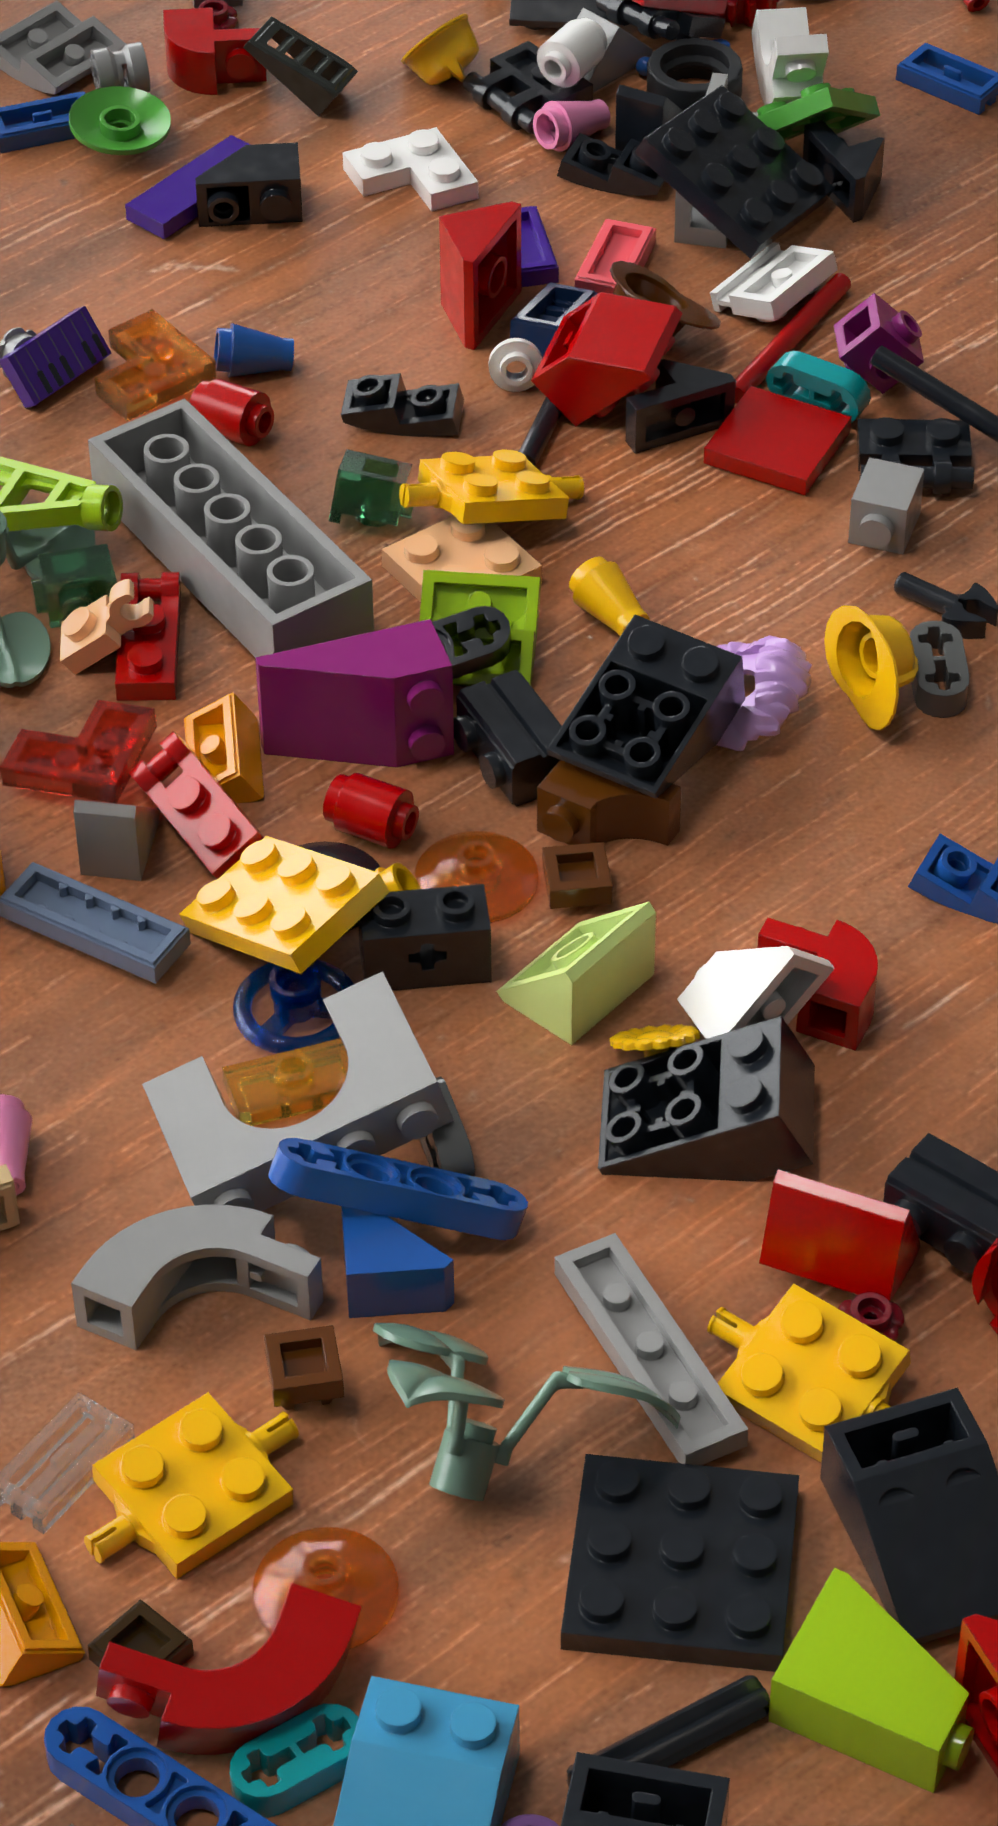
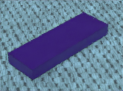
(174, 199)

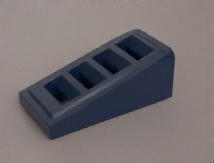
(544, 313)

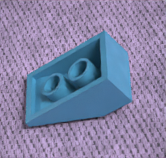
(429, 1758)

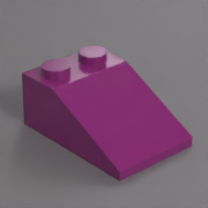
(360, 698)

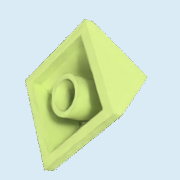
(586, 972)

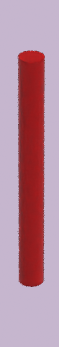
(792, 333)

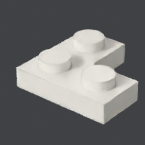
(414, 159)

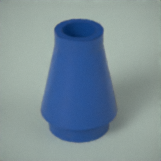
(250, 351)

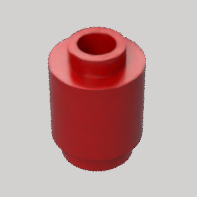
(234, 410)
(371, 809)

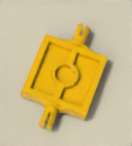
(491, 488)
(807, 1368)
(191, 1485)

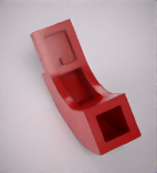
(234, 1704)

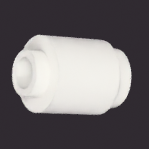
(572, 52)

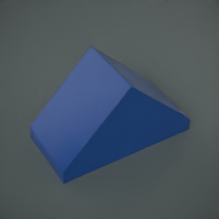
(392, 1268)

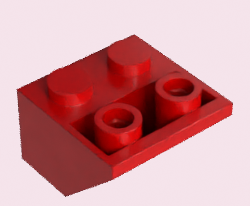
(605, 353)

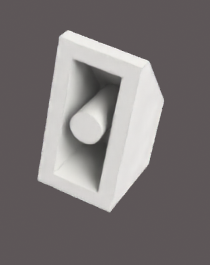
(752, 987)

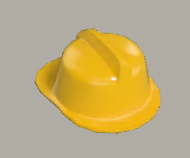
(444, 52)
(870, 661)

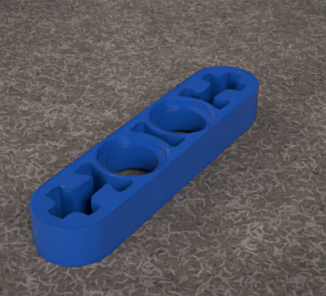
(397, 1188)
(123, 1753)

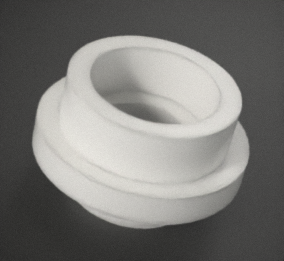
(509, 351)

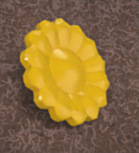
(654, 1038)

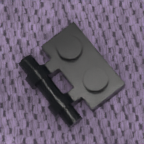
(662, 22)
(519, 72)
(935, 445)

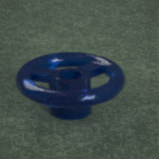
(295, 1001)

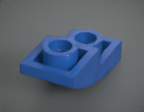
(958, 880)

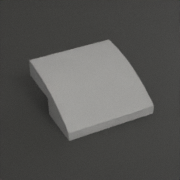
(53, 48)

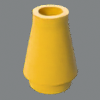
(605, 593)

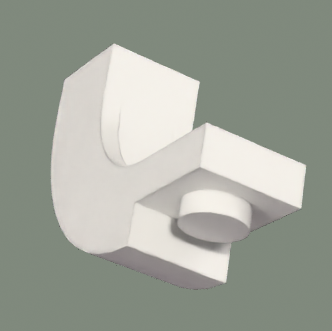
(786, 54)

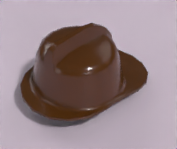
(644, 284)

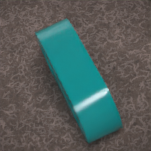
(819, 383)
(295, 1758)

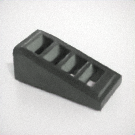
(312, 75)

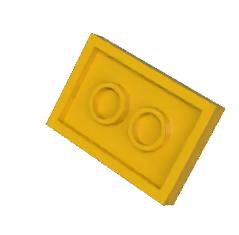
(283, 903)

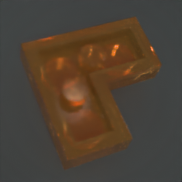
(157, 368)

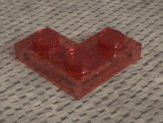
(86, 765)

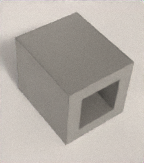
(886, 505)

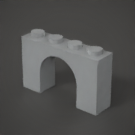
(382, 1105)

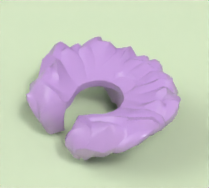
(779, 682)

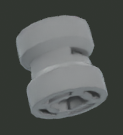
(120, 67)

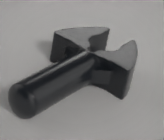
(964, 611)

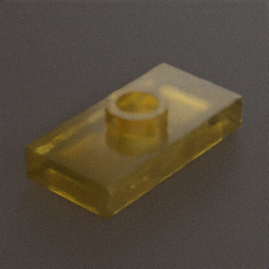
(286, 1082)

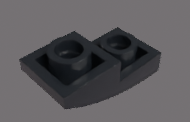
(606, 169)
(388, 408)

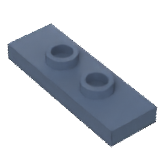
(94, 922)

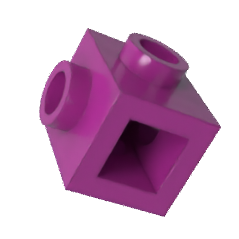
(868, 328)

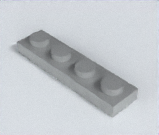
(650, 1349)

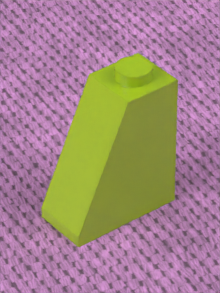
(870, 1689)

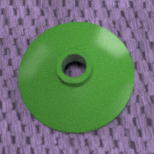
(119, 120)

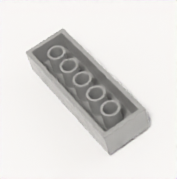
(231, 533)

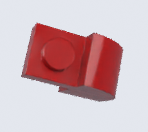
(204, 56)
(846, 999)

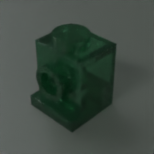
(370, 489)
(72, 581)

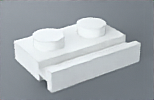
(774, 281)

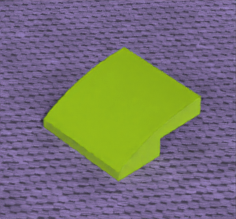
(516, 596)

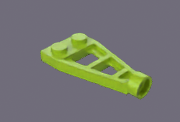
(70, 500)

